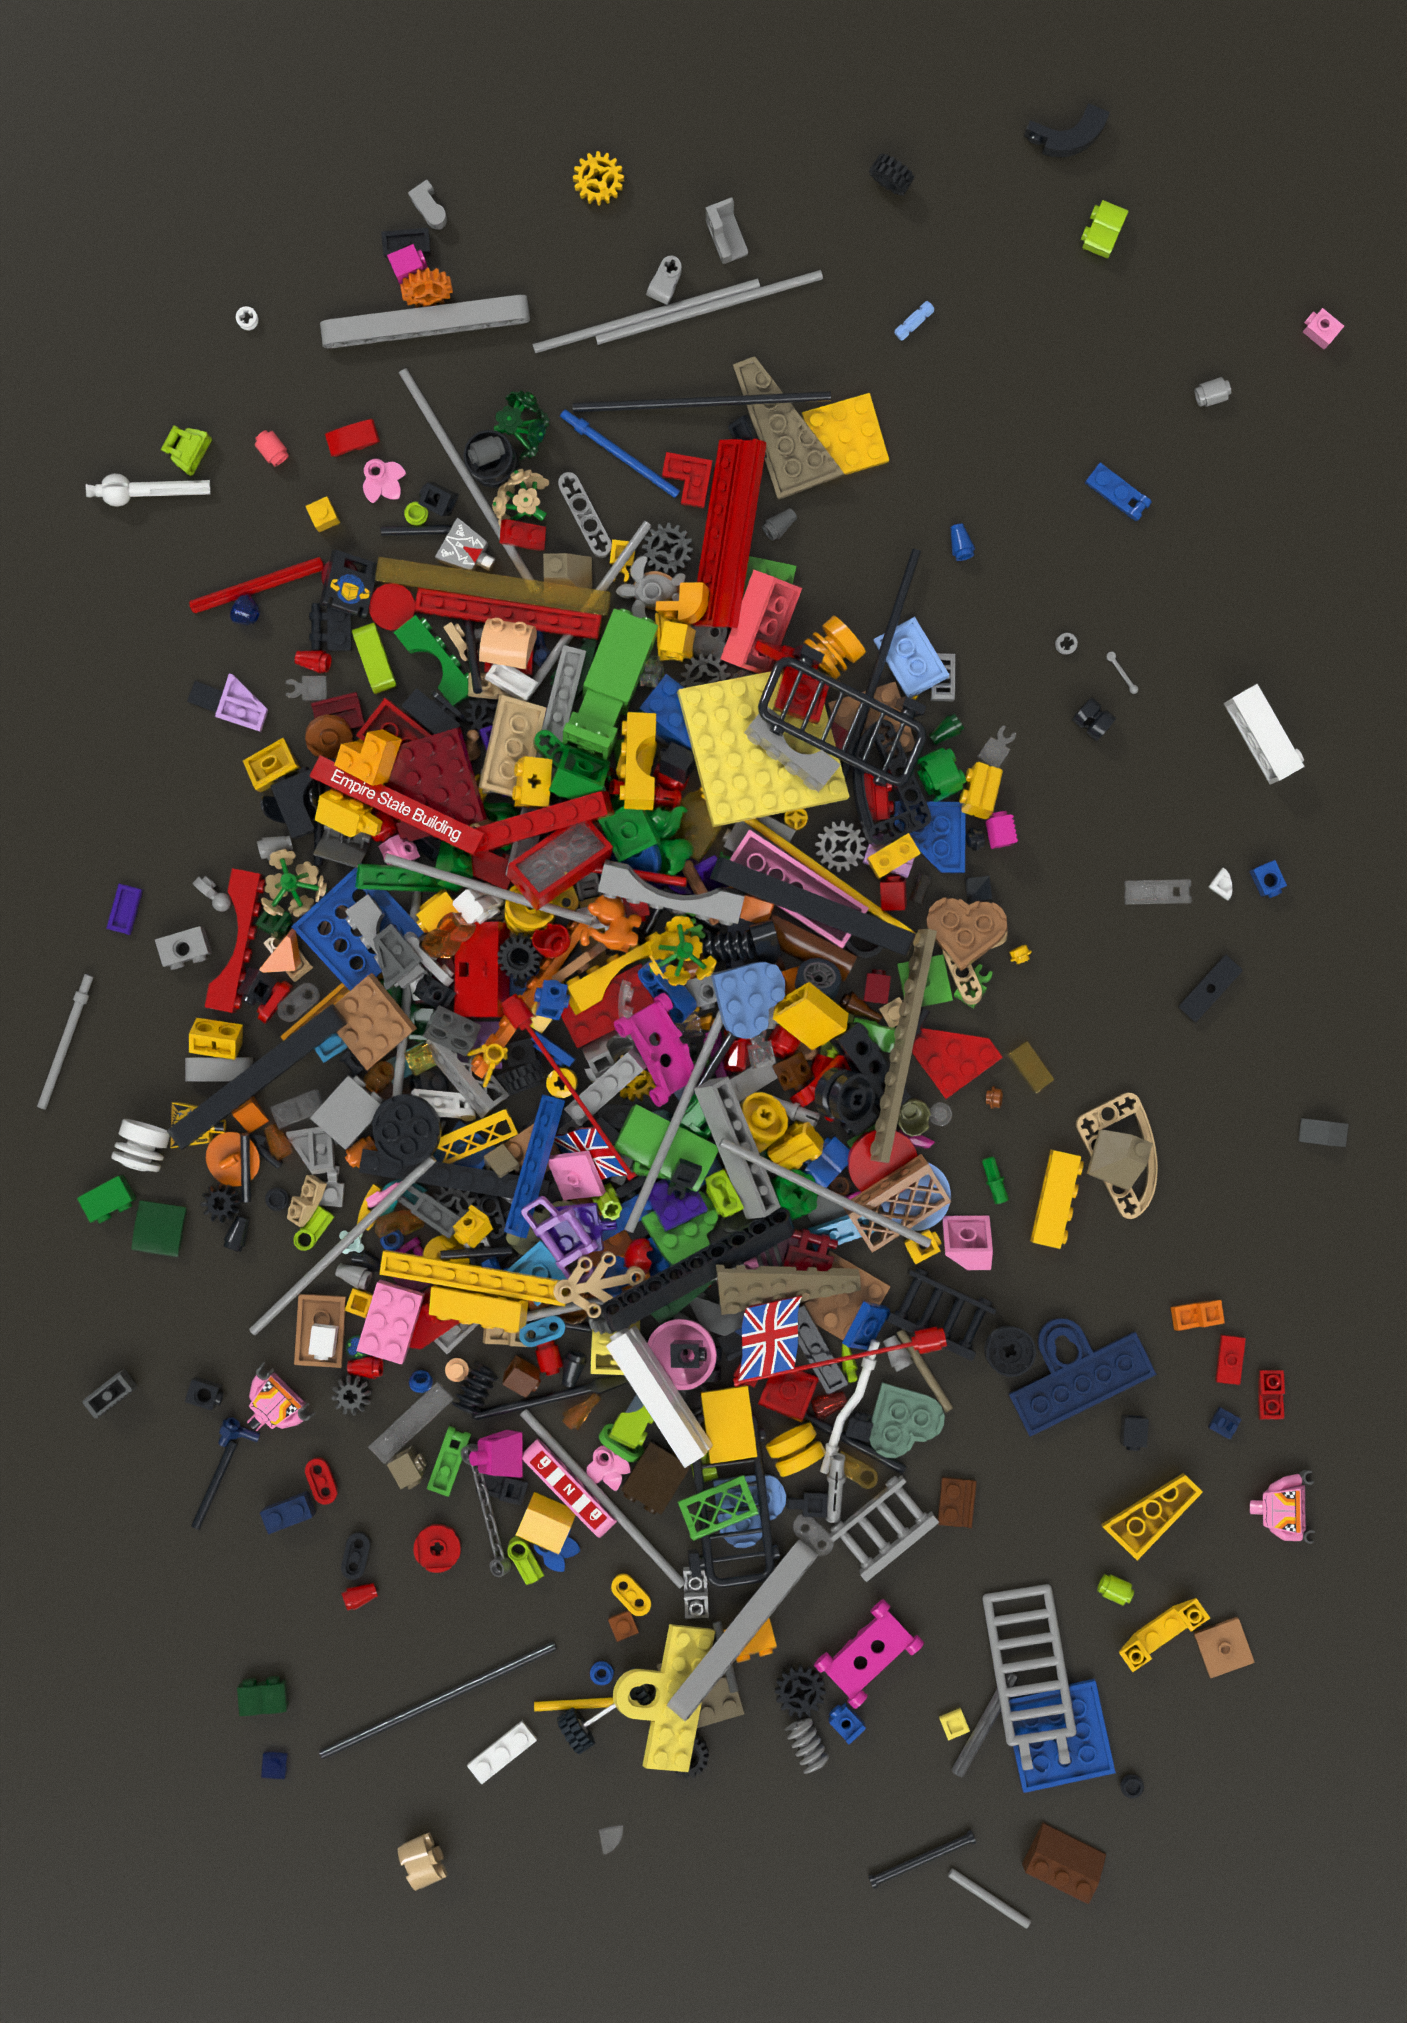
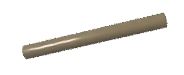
(925, 1371)

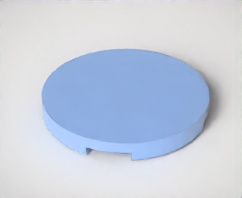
(919, 1196)

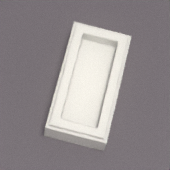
(511, 681)

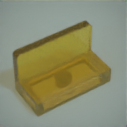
(1030, 1067)

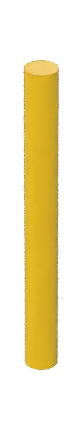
(577, 1704)

